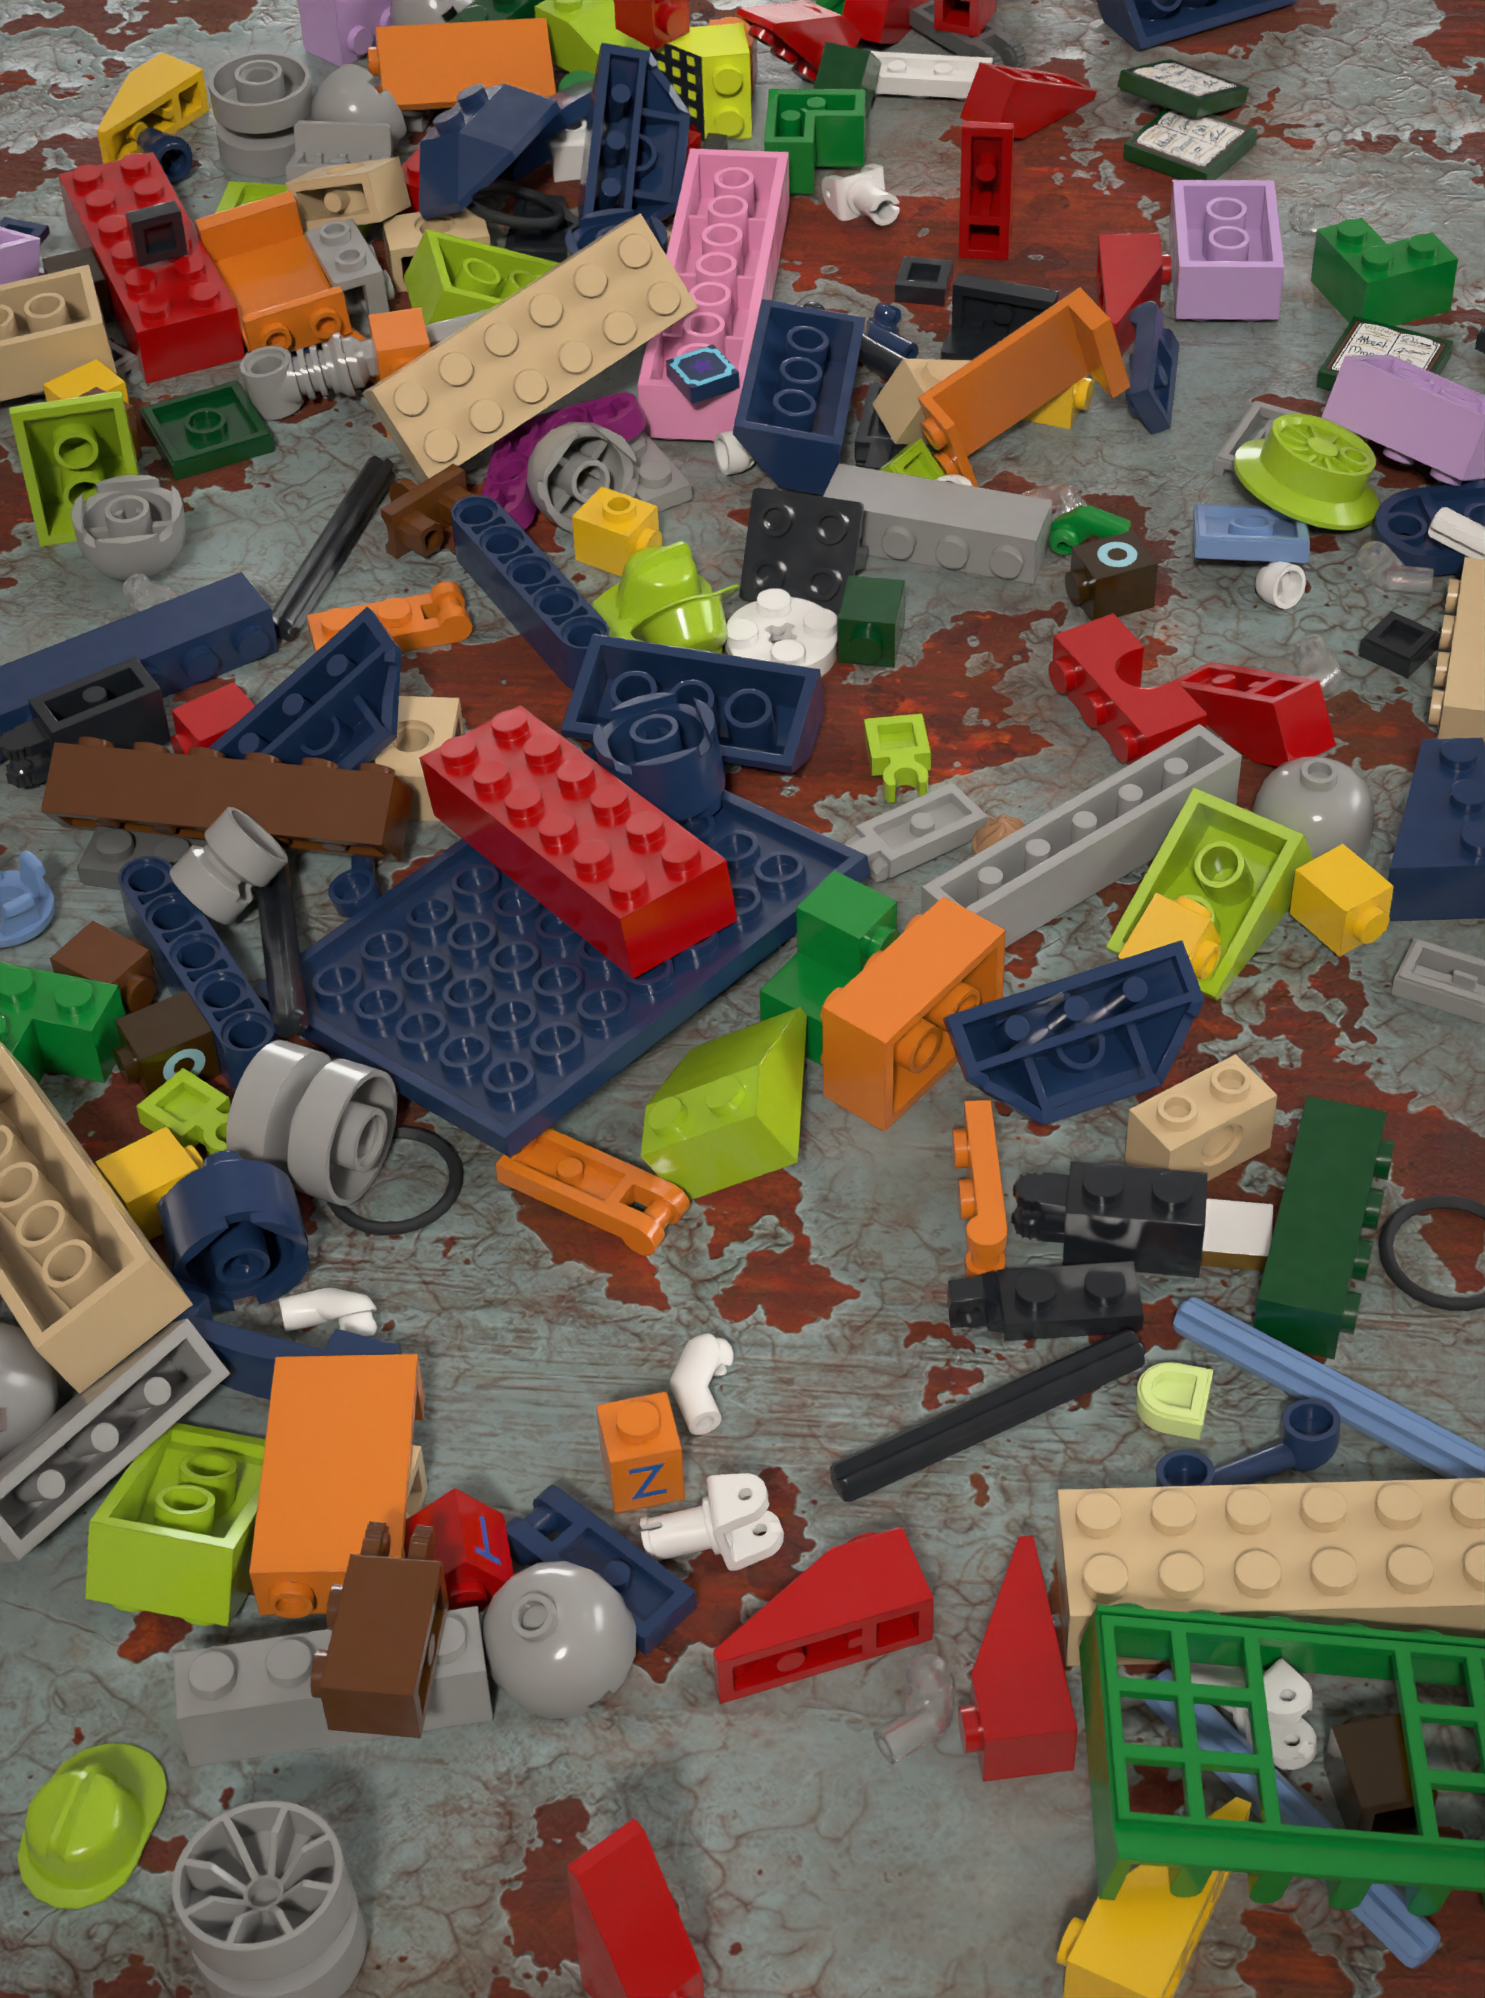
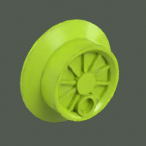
(1311, 472)

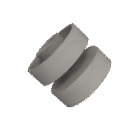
(256, 109)
(314, 1120)
(269, 1905)

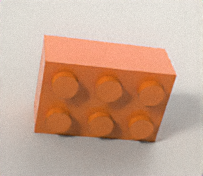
(887, 1024)

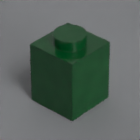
(848, 69)
(871, 621)

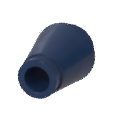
(170, 150)

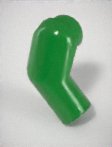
(1082, 524)

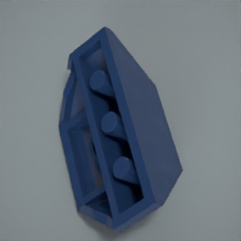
(633, 137)
(477, 144)
(332, 706)
(1081, 1036)

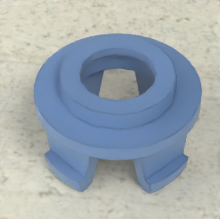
(24, 901)

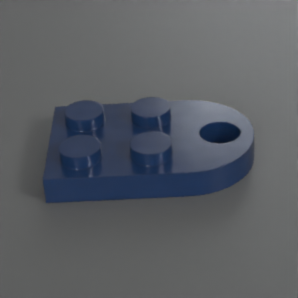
(1413, 512)

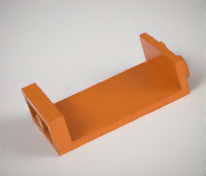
(434, 62)
(273, 275)
(1019, 378)
(328, 1468)

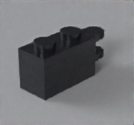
(111, 705)
(1117, 1215)

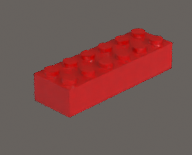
(169, 311)
(579, 840)

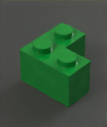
(816, 130)
(1381, 279)
(836, 936)
(59, 1022)

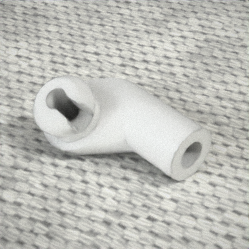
(329, 1305)
(699, 1362)

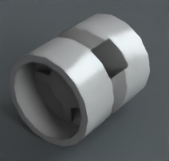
(225, 869)

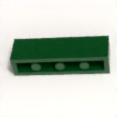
(1321, 1225)

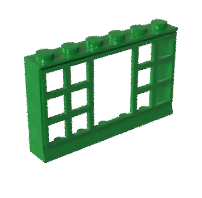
(1267, 1849)

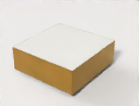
(1237, 1234)

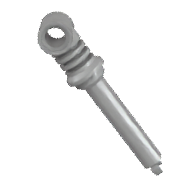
(279, 380)

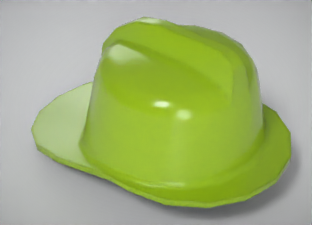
(649, 581)
(688, 622)
(90, 1825)

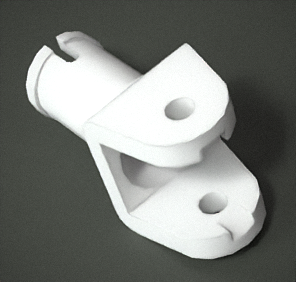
(860, 196)
(722, 1523)
(1284, 1716)

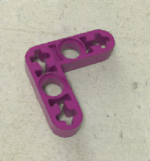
(510, 454)

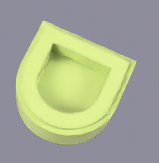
(1174, 1398)

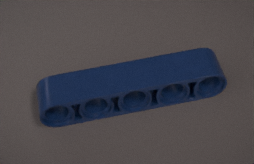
(525, 585)
(195, 961)

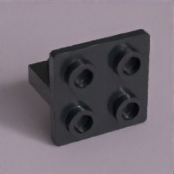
(989, 312)
(802, 546)

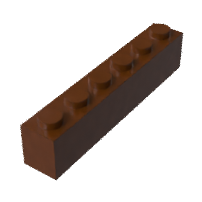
(181, 795)

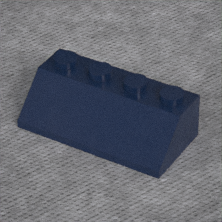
(1158, 22)
(798, 393)
(761, 708)

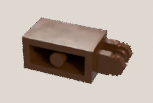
(383, 1637)

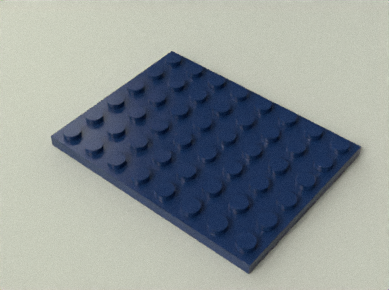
(511, 1014)

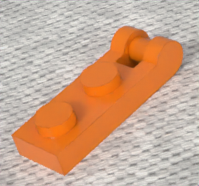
(412, 621)
(595, 1188)
(981, 1193)

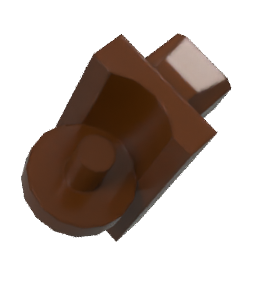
(422, 511)

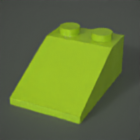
(578, 30)
(464, 276)
(66, 452)
(1231, 866)
(730, 1108)
(179, 1528)

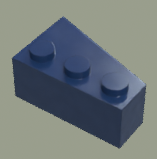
(1442, 835)

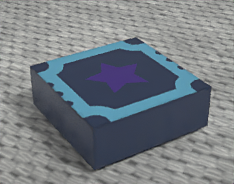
(702, 374)

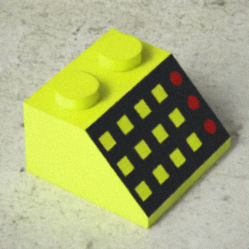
(711, 78)

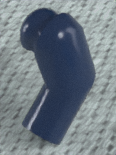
(884, 330)

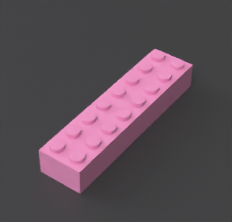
(728, 258)

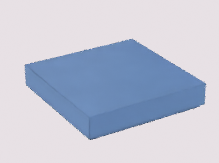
(1248, 534)

